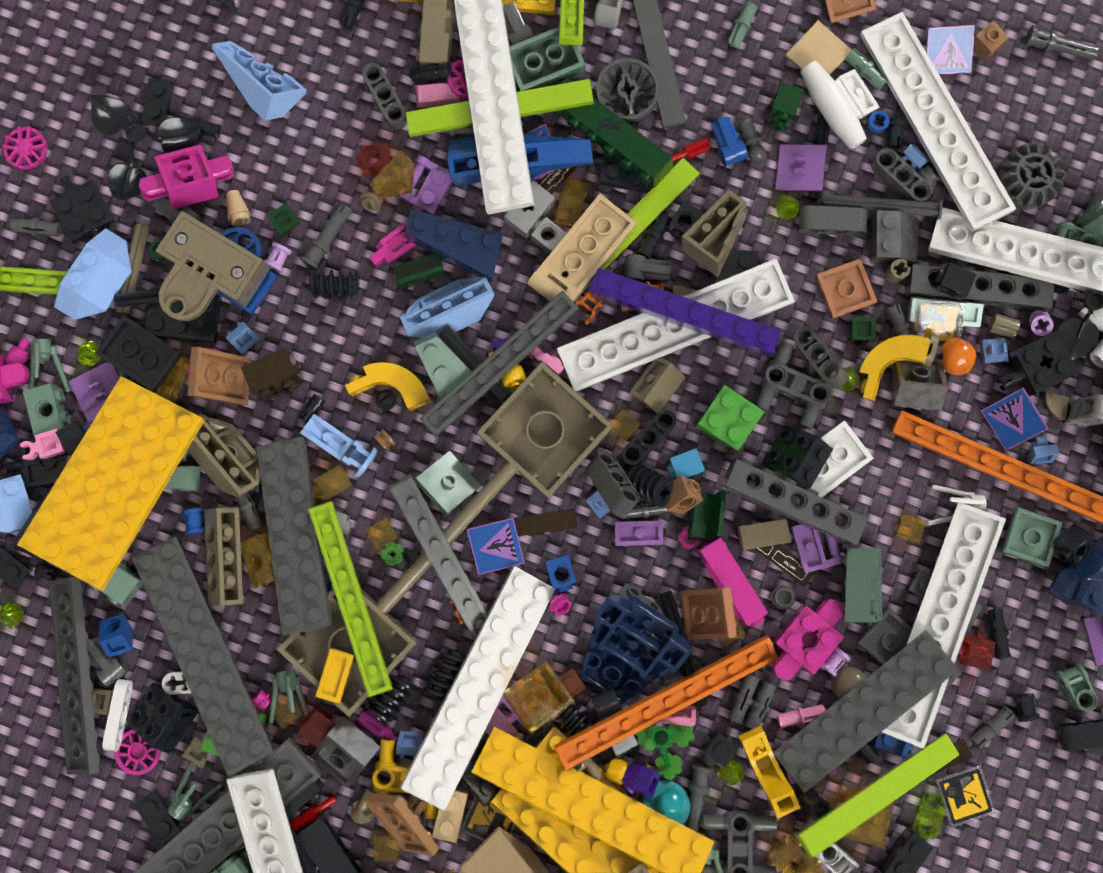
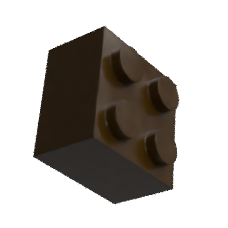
(273, 374)

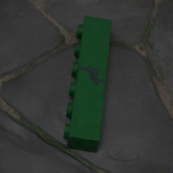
(619, 140)

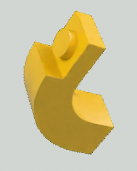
(892, 350)
(391, 375)
(768, 772)

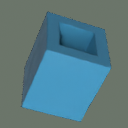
(685, 464)

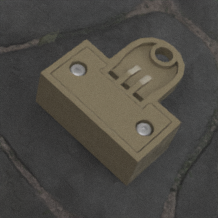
(203, 266)

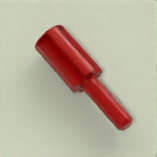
(692, 150)
(311, 813)

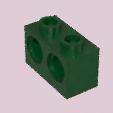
(784, 107)

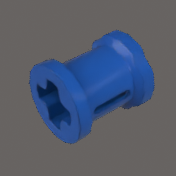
(193, 521)

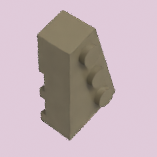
(436, 32)
(715, 232)

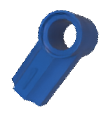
(730, 148)

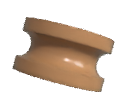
(385, 440)

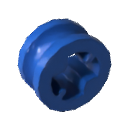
(880, 115)

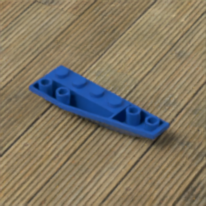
(542, 153)

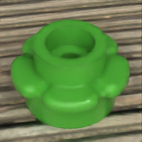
(397, 549)

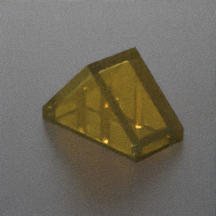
(395, 177)
(572, 201)

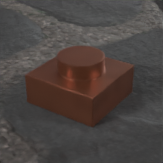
(572, 682)

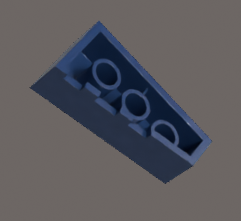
(456, 242)

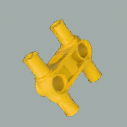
(397, 774)

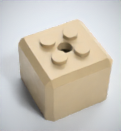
(503, 854)

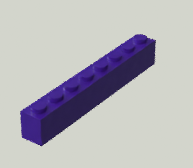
(684, 312)

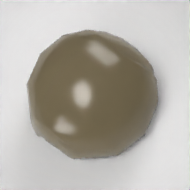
(846, 679)

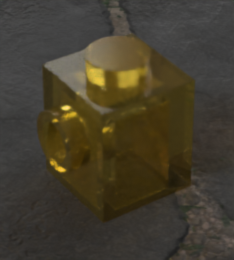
(330, 483)

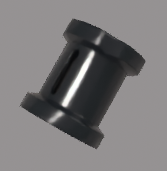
(1026, 707)

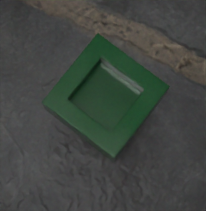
(283, 219)
(863, 329)

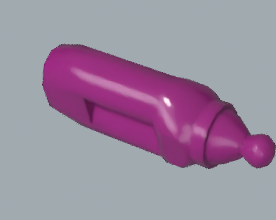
(375, 727)

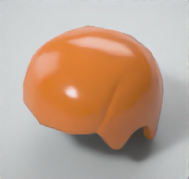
(958, 356)

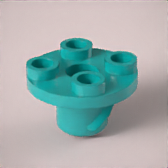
(670, 801)

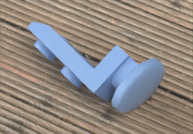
(338, 444)

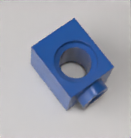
(564, 562)
(116, 635)

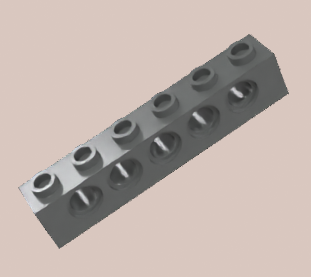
(1040, 291)
(852, 520)

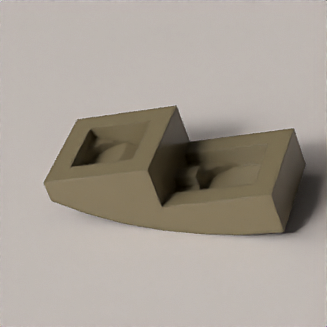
(764, 534)

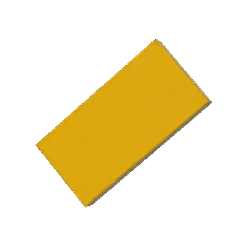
(335, 675)

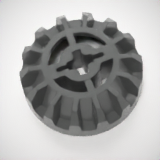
(632, 74)
(1017, 180)

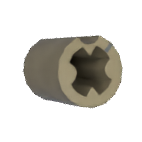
(897, 271)
(1004, 325)

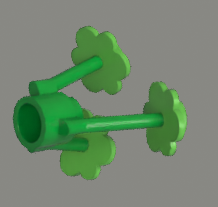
(662, 739)

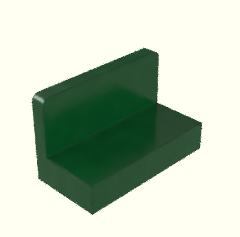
(418, 271)
(707, 517)

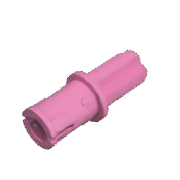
(799, 716)

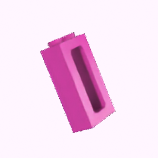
(727, 573)

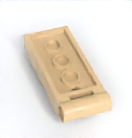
(583, 250)

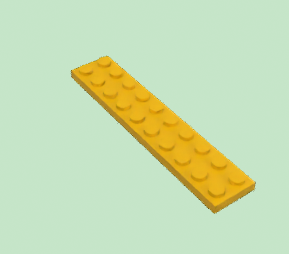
(591, 806)

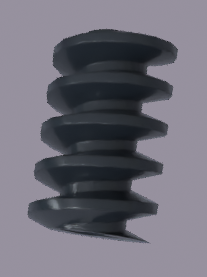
(333, 285)
(650, 484)
(446, 674)
(390, 699)
(574, 719)

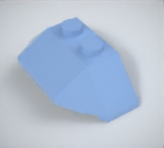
(95, 277)
(452, 305)

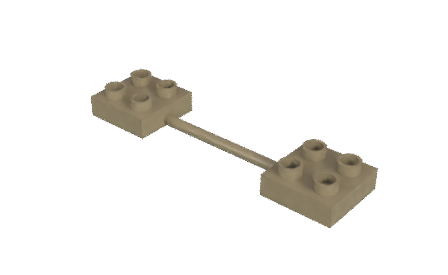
(543, 436)

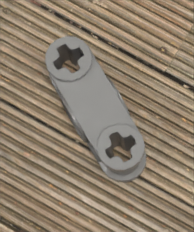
(1086, 411)
(837, 858)

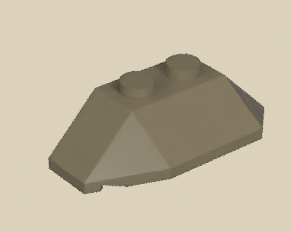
(226, 457)

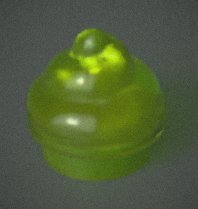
(787, 207)
(86, 353)
(852, 380)
(11, 615)
(731, 773)

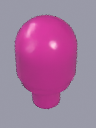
(18, 353)

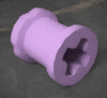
(284, 252)
(1040, 330)
(835, 661)

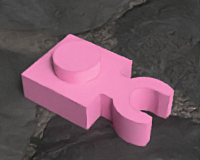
(550, 361)
(46, 445)

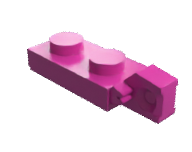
(392, 247)

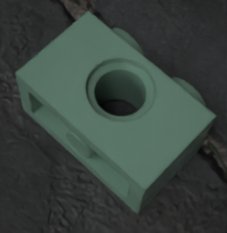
(38, 400)

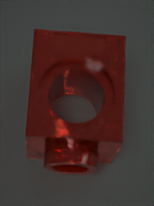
(366, 151)
(977, 651)
(315, 726)

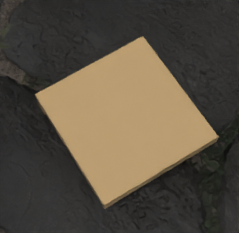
(821, 46)

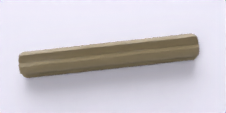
(136, 254)

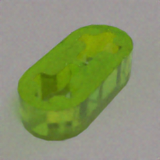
(924, 814)

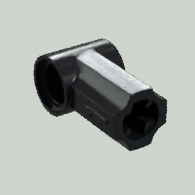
(813, 803)

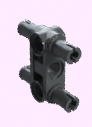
(793, 385)
(739, 840)

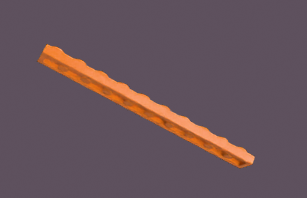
(999, 466)
(665, 702)

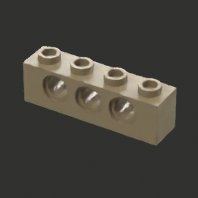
(223, 556)

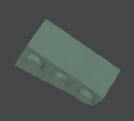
(441, 363)
(863, 585)

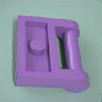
(432, 190)
(811, 550)

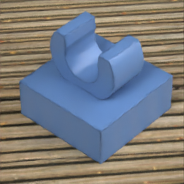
(916, 156)
(242, 337)
(994, 351)
(1042, 452)
(598, 504)
(409, 743)

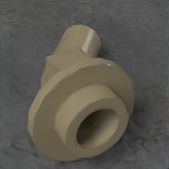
(371, 200)
(591, 767)
(360, 811)

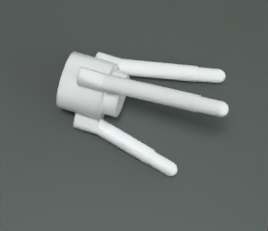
(969, 498)

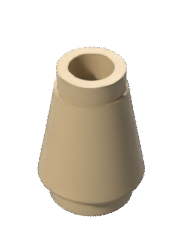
(236, 209)

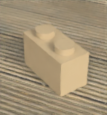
(449, 821)

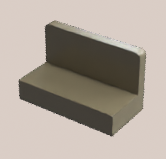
(657, 384)

